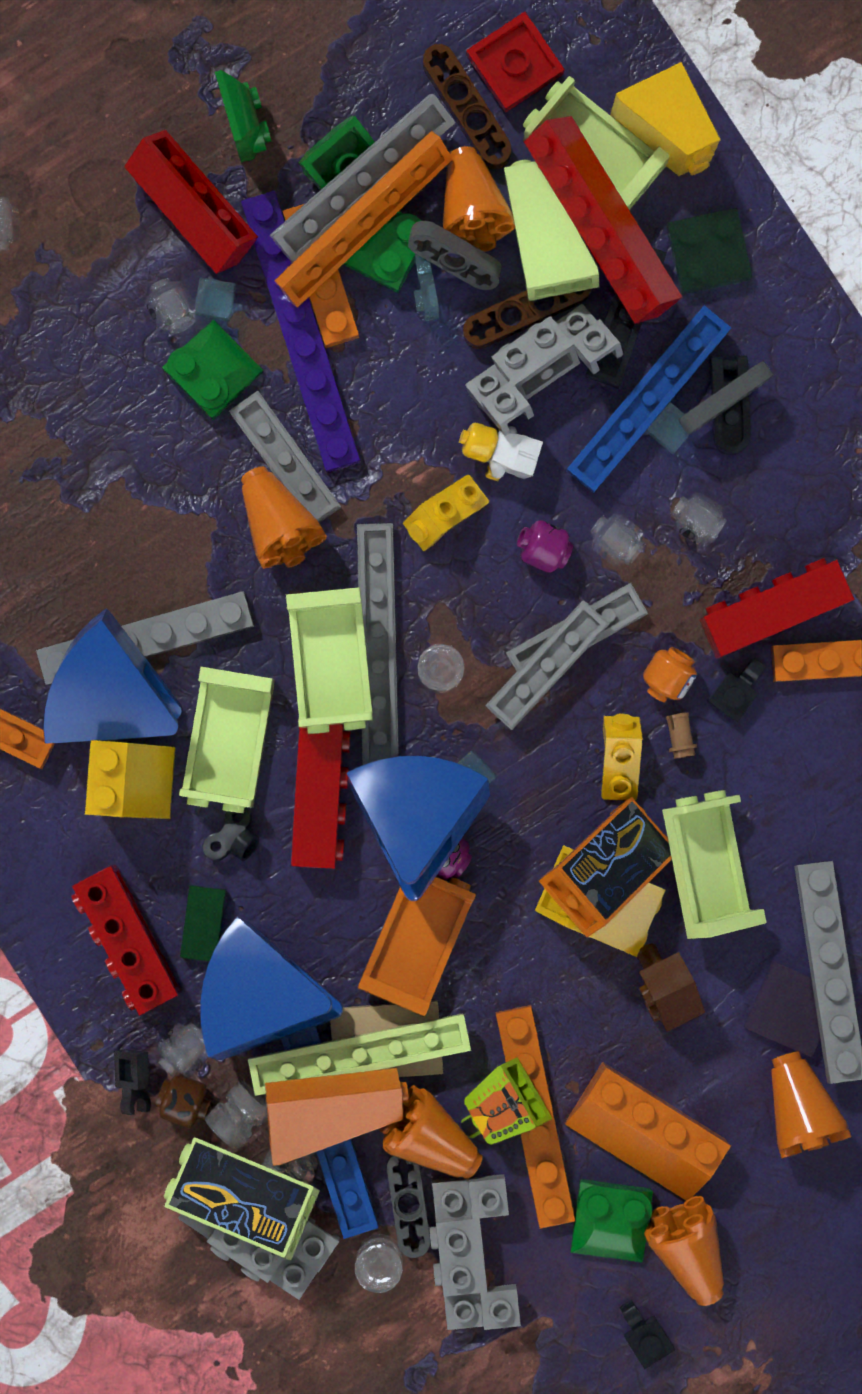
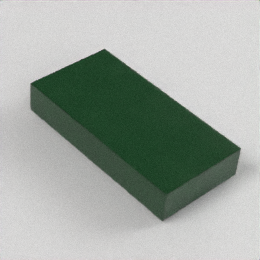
(202, 922)

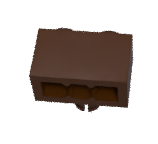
(668, 988)

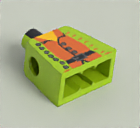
(504, 1105)

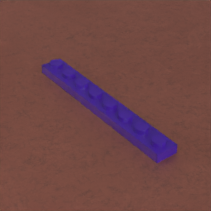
(302, 341)

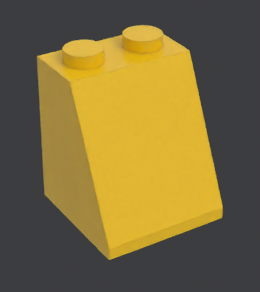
(669, 115)
(130, 780)
(626, 930)

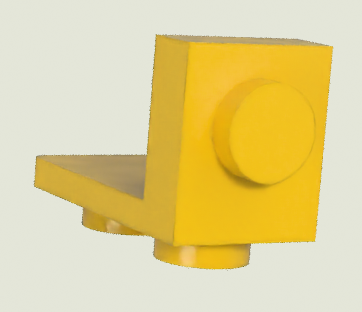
(445, 511)
(621, 757)

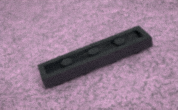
(626, 331)

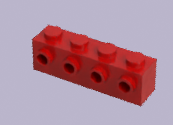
(190, 201)
(776, 608)
(126, 939)

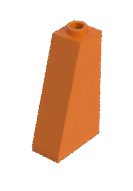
(330, 1109)

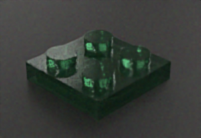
(709, 251)

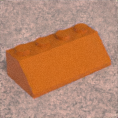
(647, 1132)

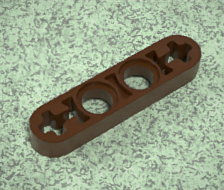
(470, 104)
(529, 314)

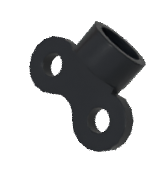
(233, 838)

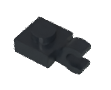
(735, 694)
(132, 1076)
(646, 1337)

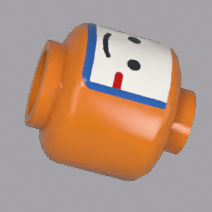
(669, 674)

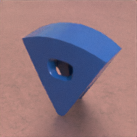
(107, 690)
(418, 812)
(257, 995)

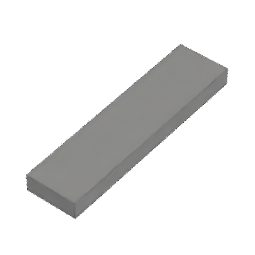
(283, 456)
(617, 608)
(547, 665)

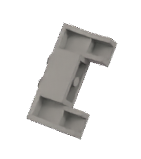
(538, 360)
(461, 1269)
(293, 1275)

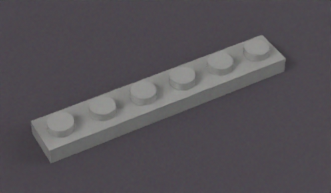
(359, 177)
(170, 630)
(830, 971)

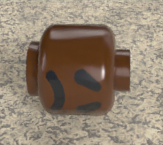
(183, 1101)

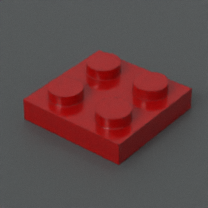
(515, 62)

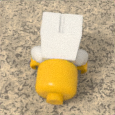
(508, 453)

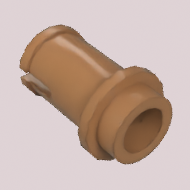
(681, 736)

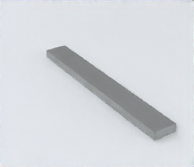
(378, 609)

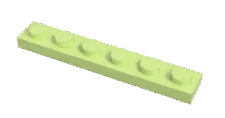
(363, 1052)

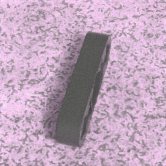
(435, 243)
(726, 398)
(402, 1231)

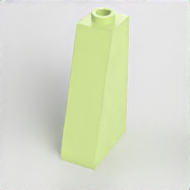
(547, 239)

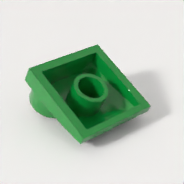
(241, 108)
(335, 151)
(387, 254)
(212, 369)
(611, 1220)

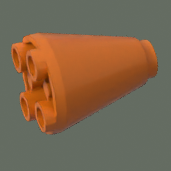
(474, 202)
(278, 520)
(803, 1108)
(431, 1137)
(689, 1247)

